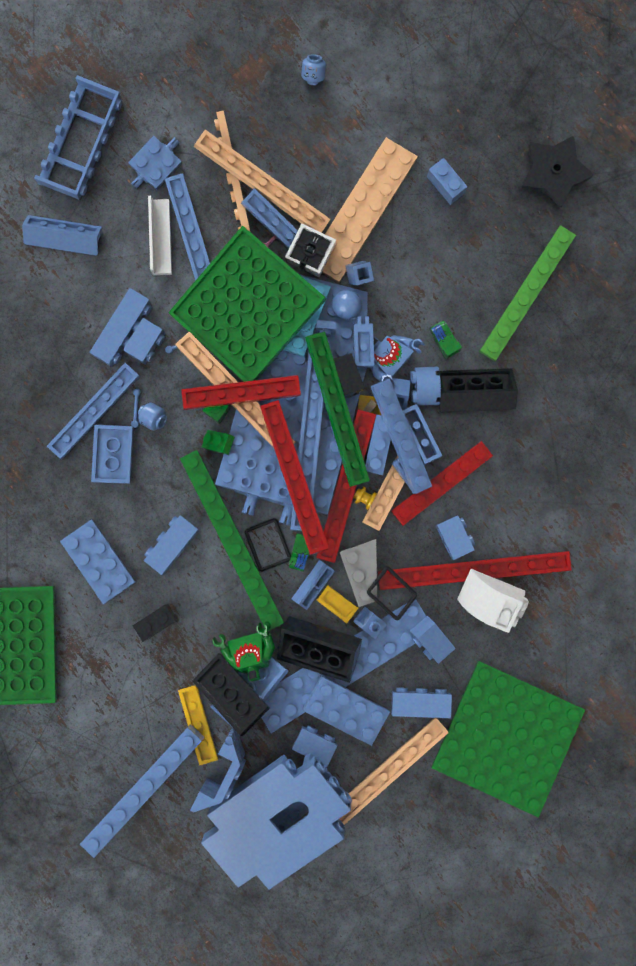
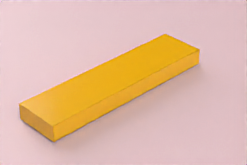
(196, 716)

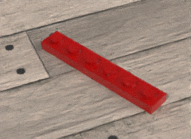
(240, 392)
(442, 483)

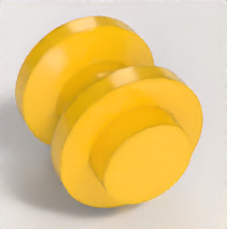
(364, 497)

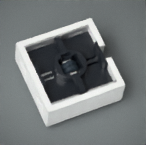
(317, 246)

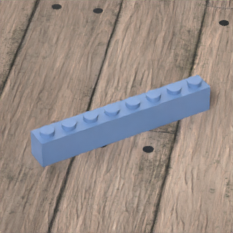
(142, 790)

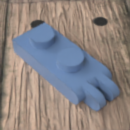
(363, 343)

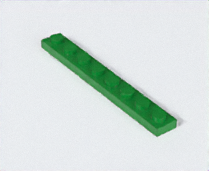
(337, 409)

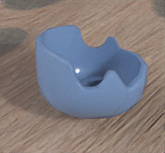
(346, 304)

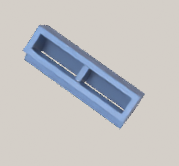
(313, 585)

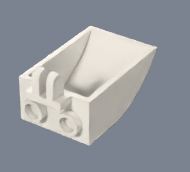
(492, 600)

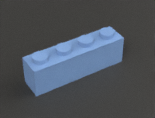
(121, 327)

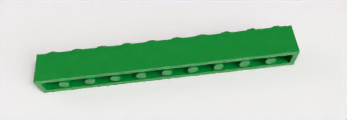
(232, 540)

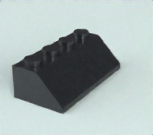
(477, 390)
(318, 649)

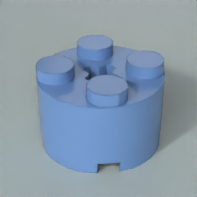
(426, 386)

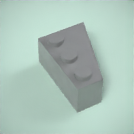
(361, 569)

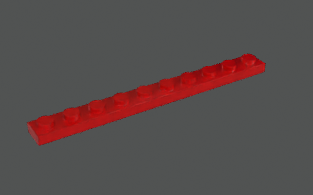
(493, 567)

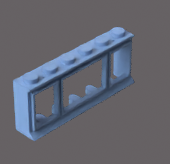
(62, 131)

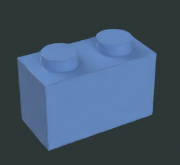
(446, 181)
(144, 341)
(455, 537)
(432, 639)
(320, 746)

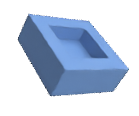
(326, 326)

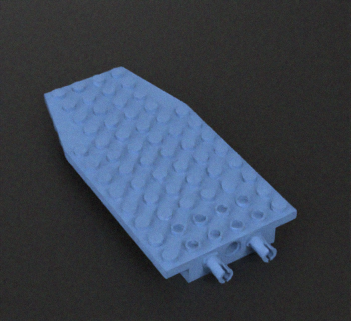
(252, 461)

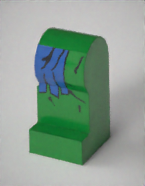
(445, 340)
(299, 554)

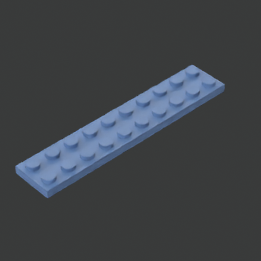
(292, 693)

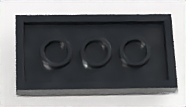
(231, 694)

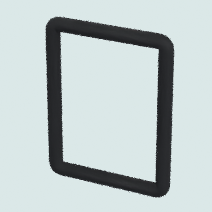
(253, 549)
(381, 604)

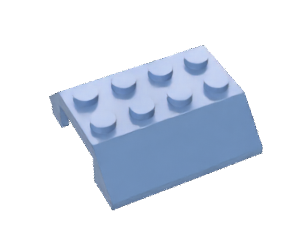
(214, 793)

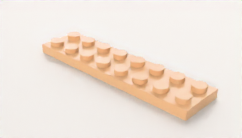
(366, 205)

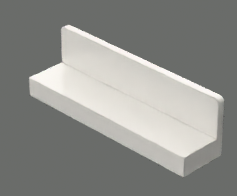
(160, 236)

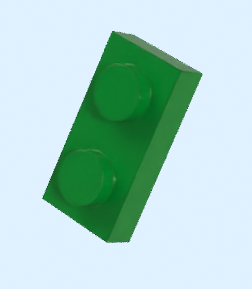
(217, 442)

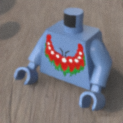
(392, 355)

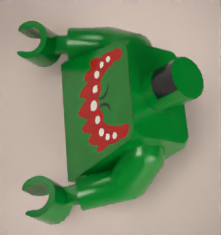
(248, 652)

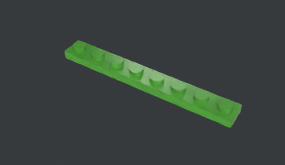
(527, 293)

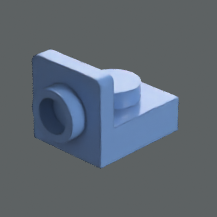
(369, 622)

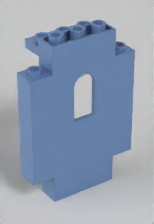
(250, 843)

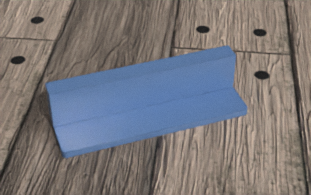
(61, 235)

